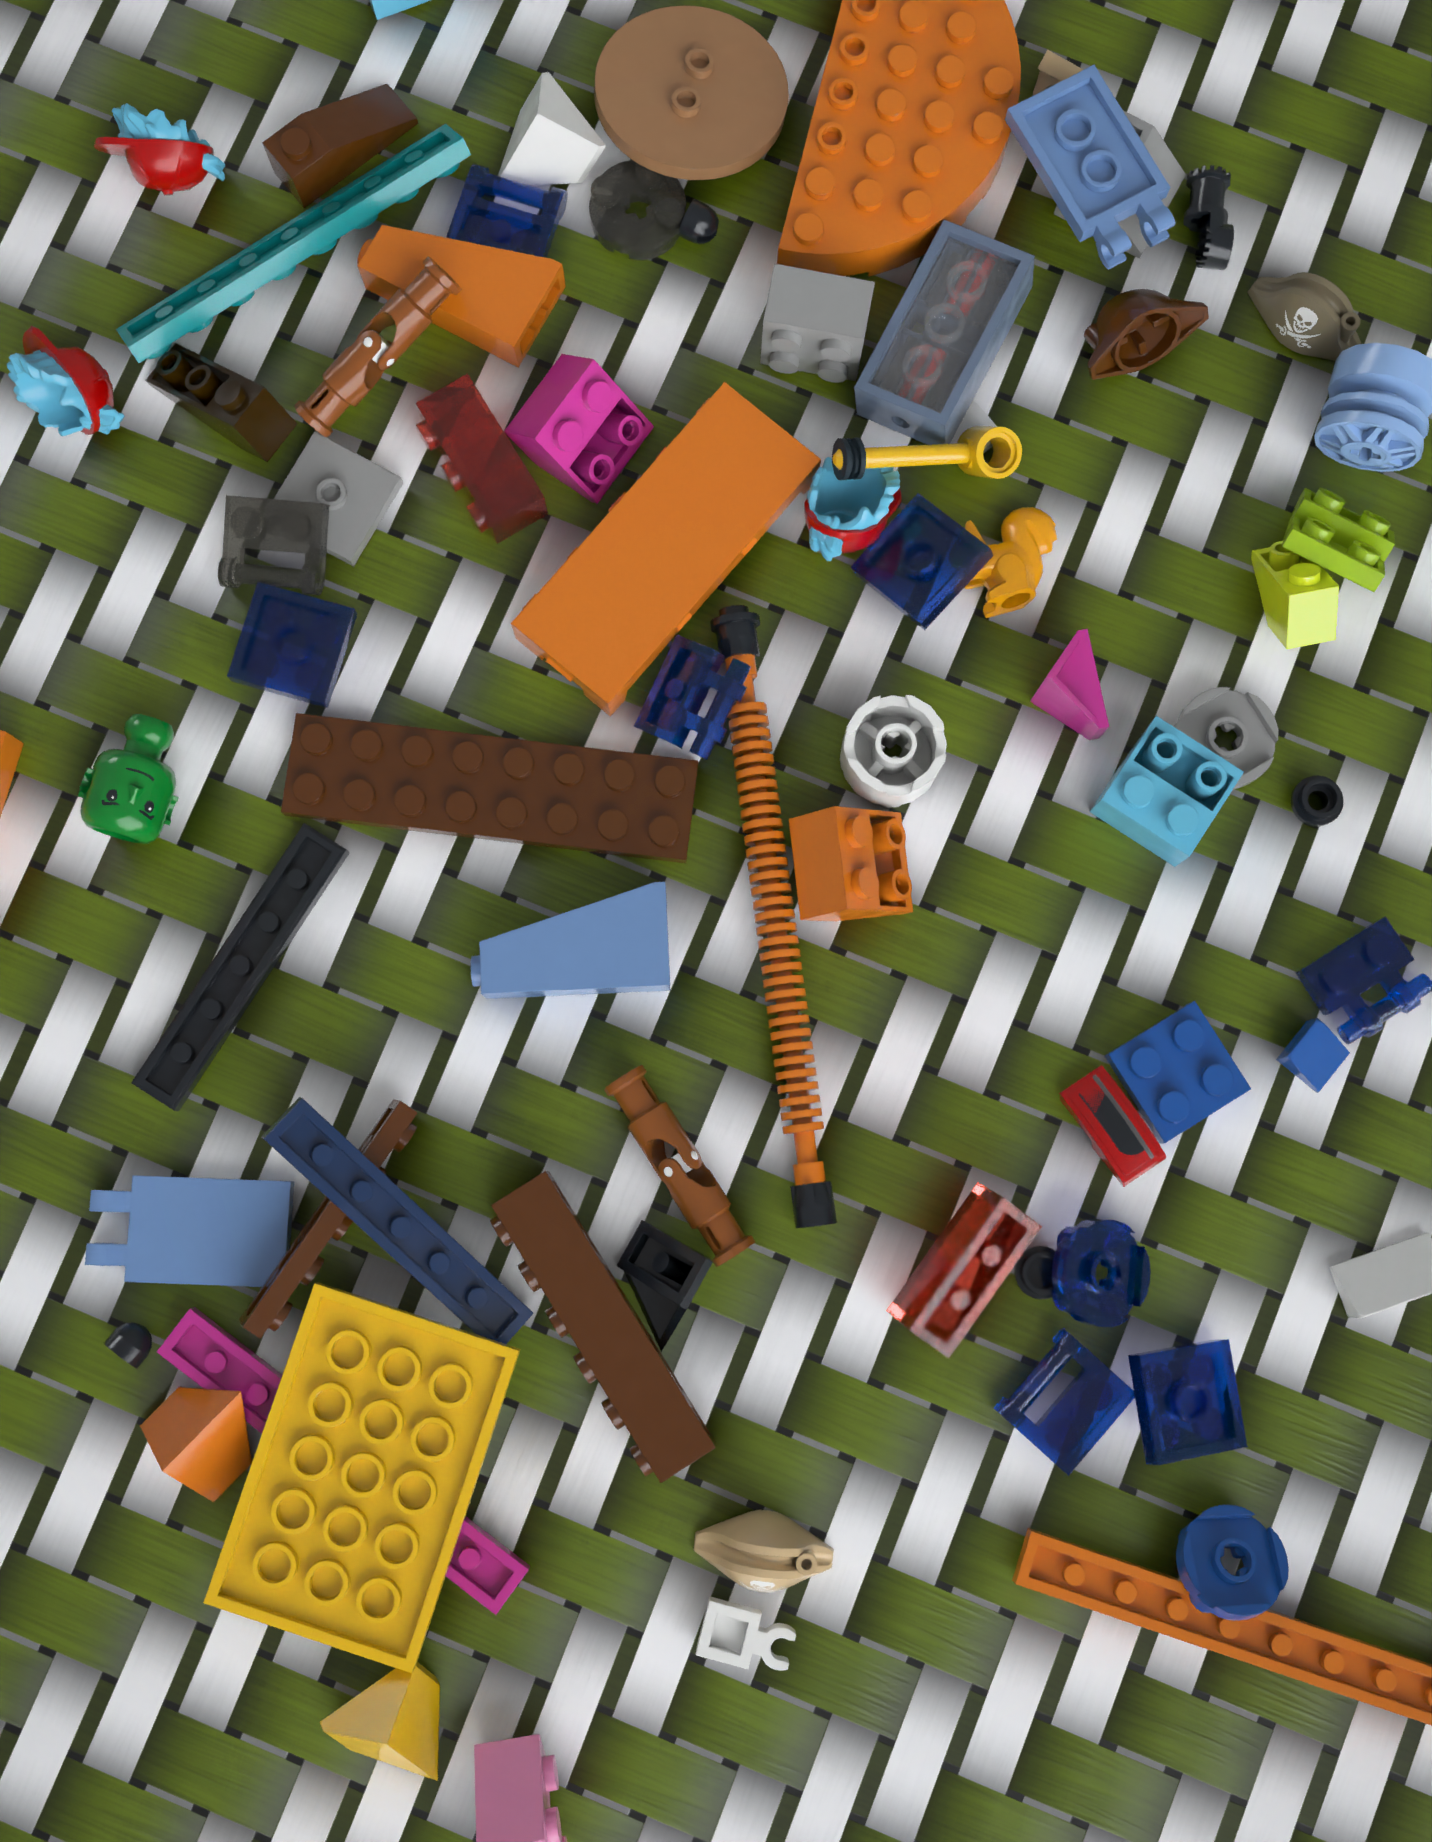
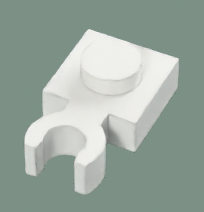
(733, 1634)

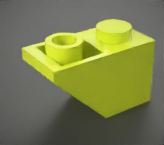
(1296, 596)

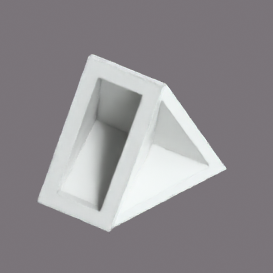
(550, 139)

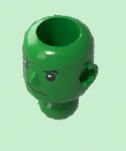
(130, 788)

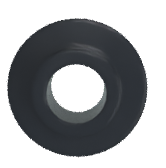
(1327, 791)

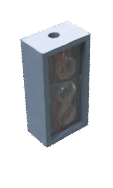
(944, 334)

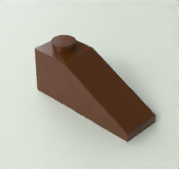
(336, 140)

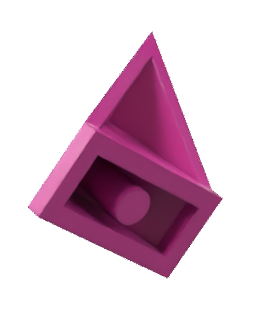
(1073, 690)

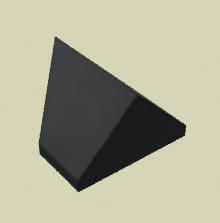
(662, 1277)

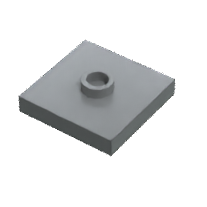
(350, 484)

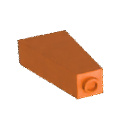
(502, 291)

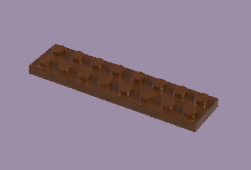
(490, 788)

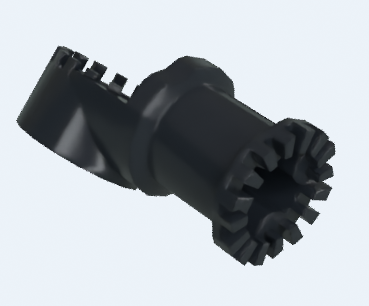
(1209, 217)

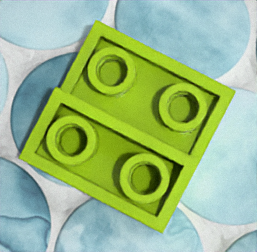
(1340, 538)

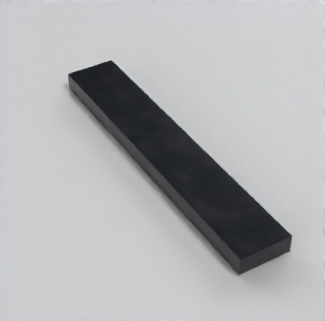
(240, 968)

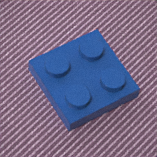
(1177, 1072)

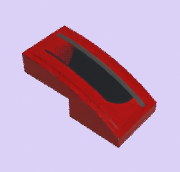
(1112, 1125)

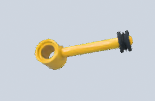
(852, 458)

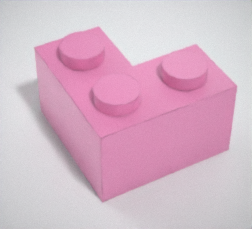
(514, 1792)

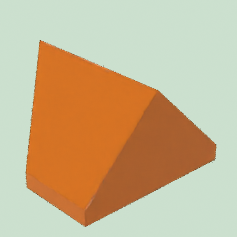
(200, 1439)

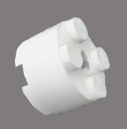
(891, 722)

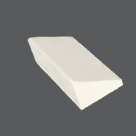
(1385, 1277)

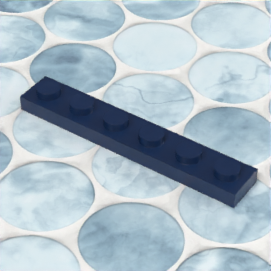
(396, 1223)

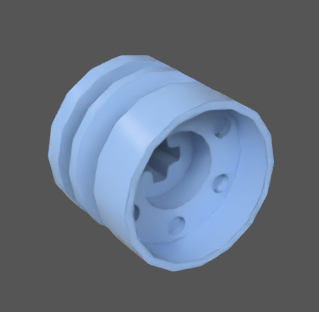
(1377, 408)

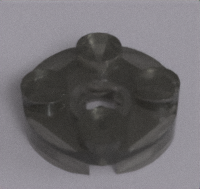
(626, 233)

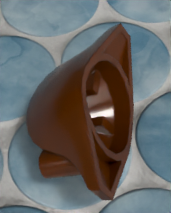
(1139, 331)

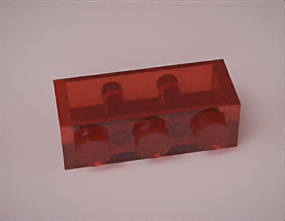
(480, 459)
(963, 1269)

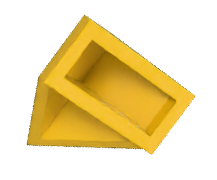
(393, 1721)

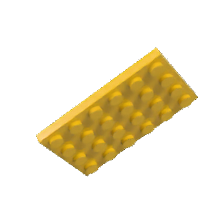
(362, 1477)

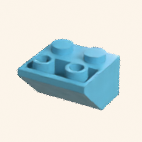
(1166, 792)

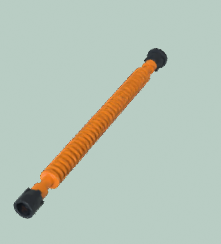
(811, 1194)

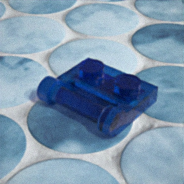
(504, 226)
(1078, 1414)

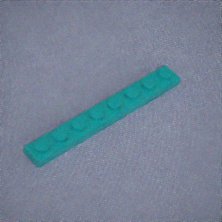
(282, 249)

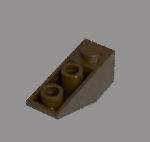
(223, 401)

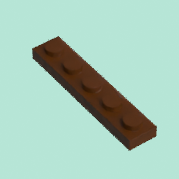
(302, 1258)

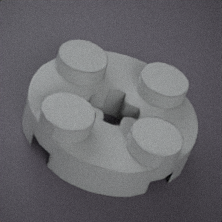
(1238, 712)

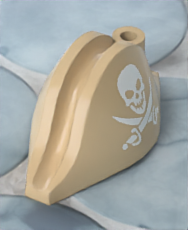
(763, 1550)

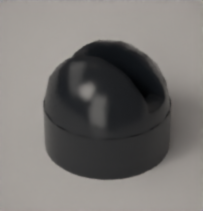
(699, 223)
(131, 1343)

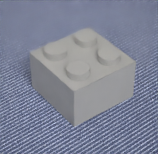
(815, 323)

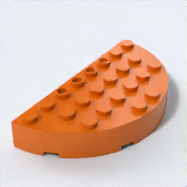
(901, 131)

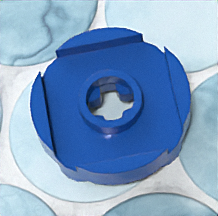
(1212, 1586)

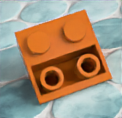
(850, 864)

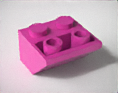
(579, 426)

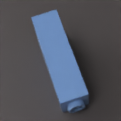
(588, 950)

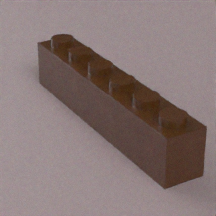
(603, 1326)

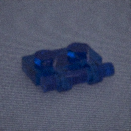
(681, 690)
(1355, 967)

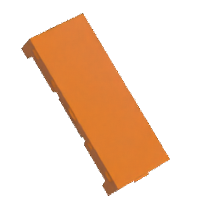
(665, 547)

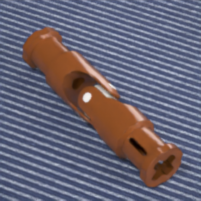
(363, 362)
(684, 1174)

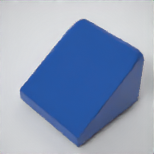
(1313, 1054)

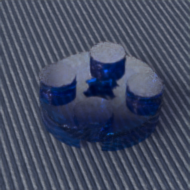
(1075, 1266)

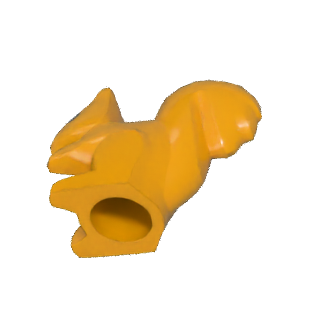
(1016, 562)

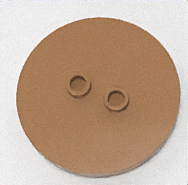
(691, 92)

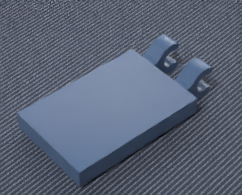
(1093, 163)
(197, 1230)

